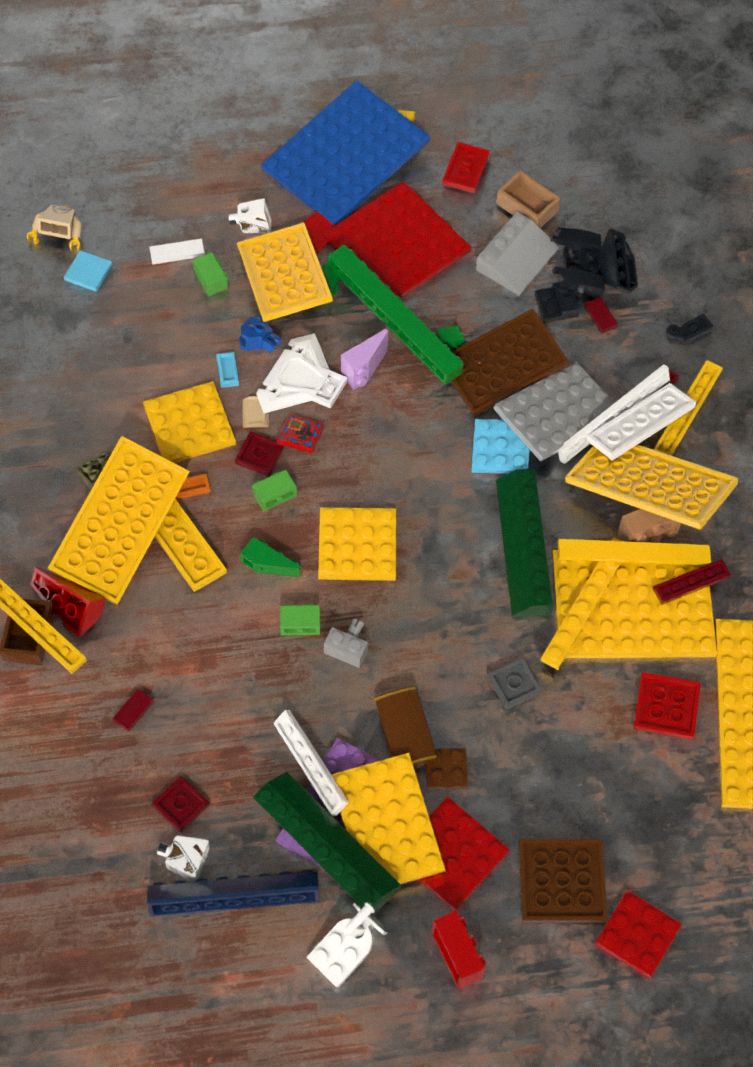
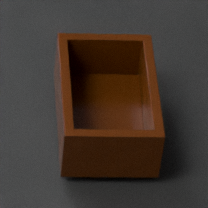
(18, 644)

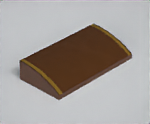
(406, 725)

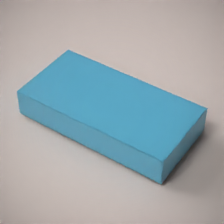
(227, 369)

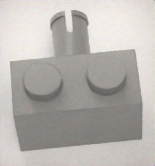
(347, 645)

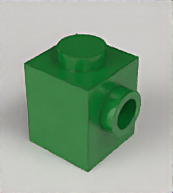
(451, 336)

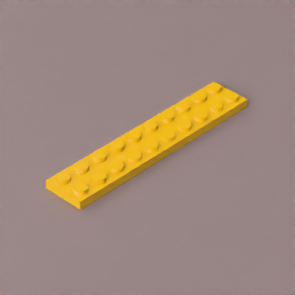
(735, 710)

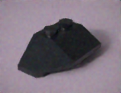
(618, 262)

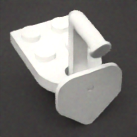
(341, 950)

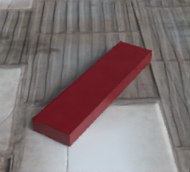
(691, 581)

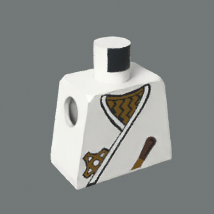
(252, 217)
(185, 856)

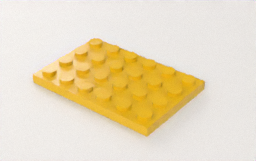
(284, 272)
(390, 817)

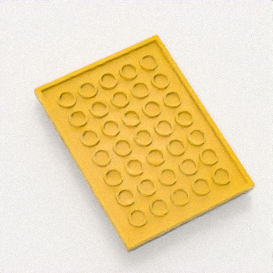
(631, 618)

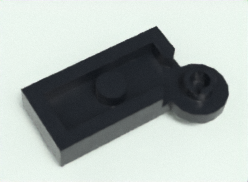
(690, 330)

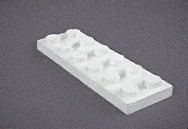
(641, 421)

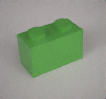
(210, 274)
(274, 490)
(300, 619)

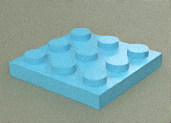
(497, 448)

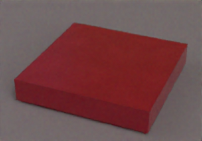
(259, 454)
(180, 804)

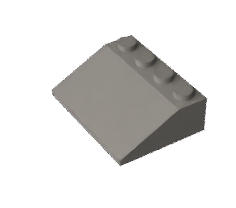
(516, 254)

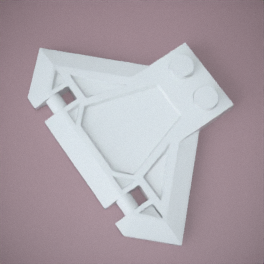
(300, 378)

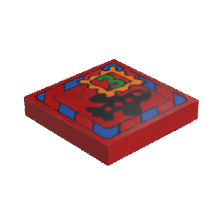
(300, 433)

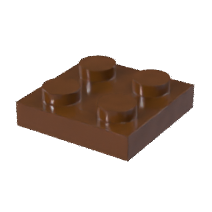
(448, 771)

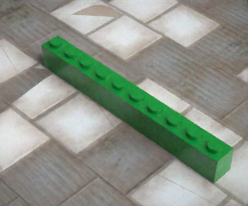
(395, 314)

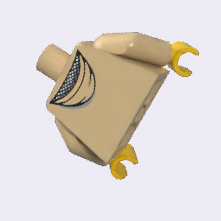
(57, 222)

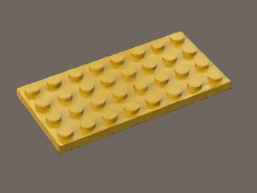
(655, 483)
(118, 520)

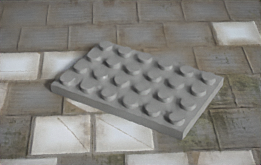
(554, 409)

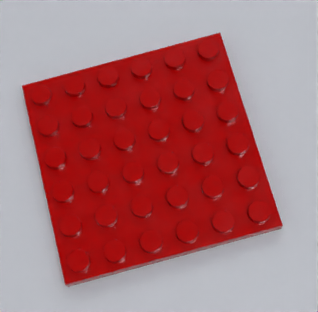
(400, 239)

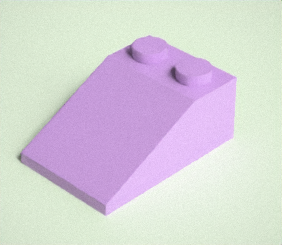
(362, 360)

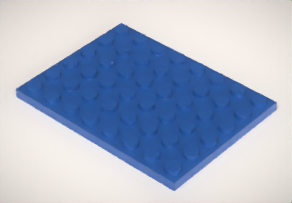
(345, 153)

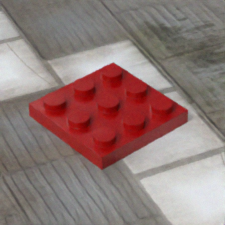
(667, 706)
(638, 934)

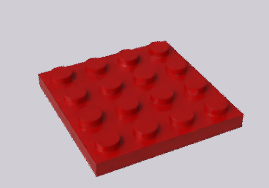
(466, 852)

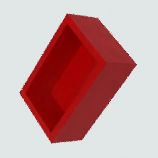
(458, 949)

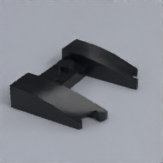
(588, 278)

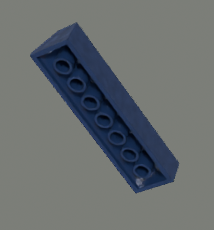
(233, 894)

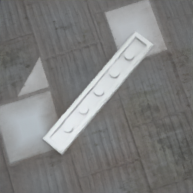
(311, 763)

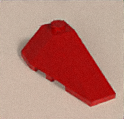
(73, 603)

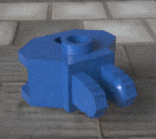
(259, 336)

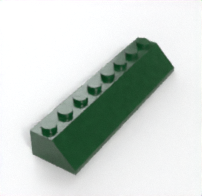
(524, 544)
(327, 842)

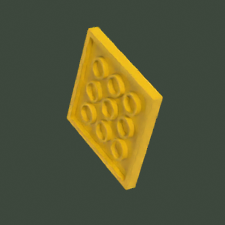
(189, 423)
(357, 544)

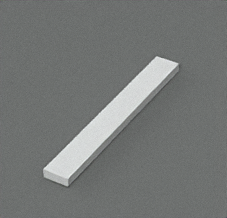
(636, 395)

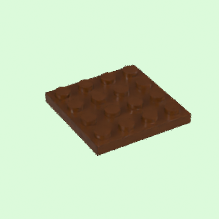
(562, 881)

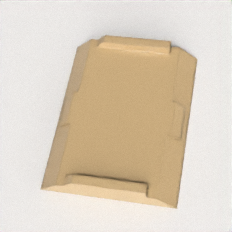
(253, 413)

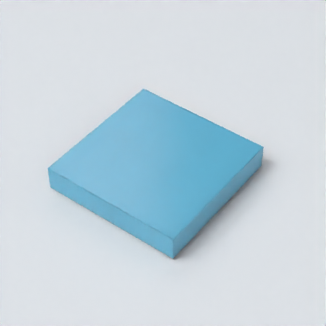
(88, 271)

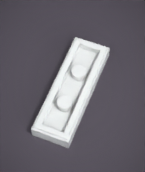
(177, 251)

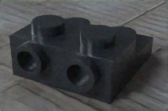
(557, 303)

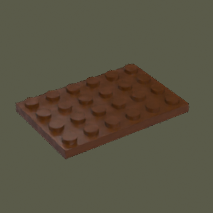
(507, 361)

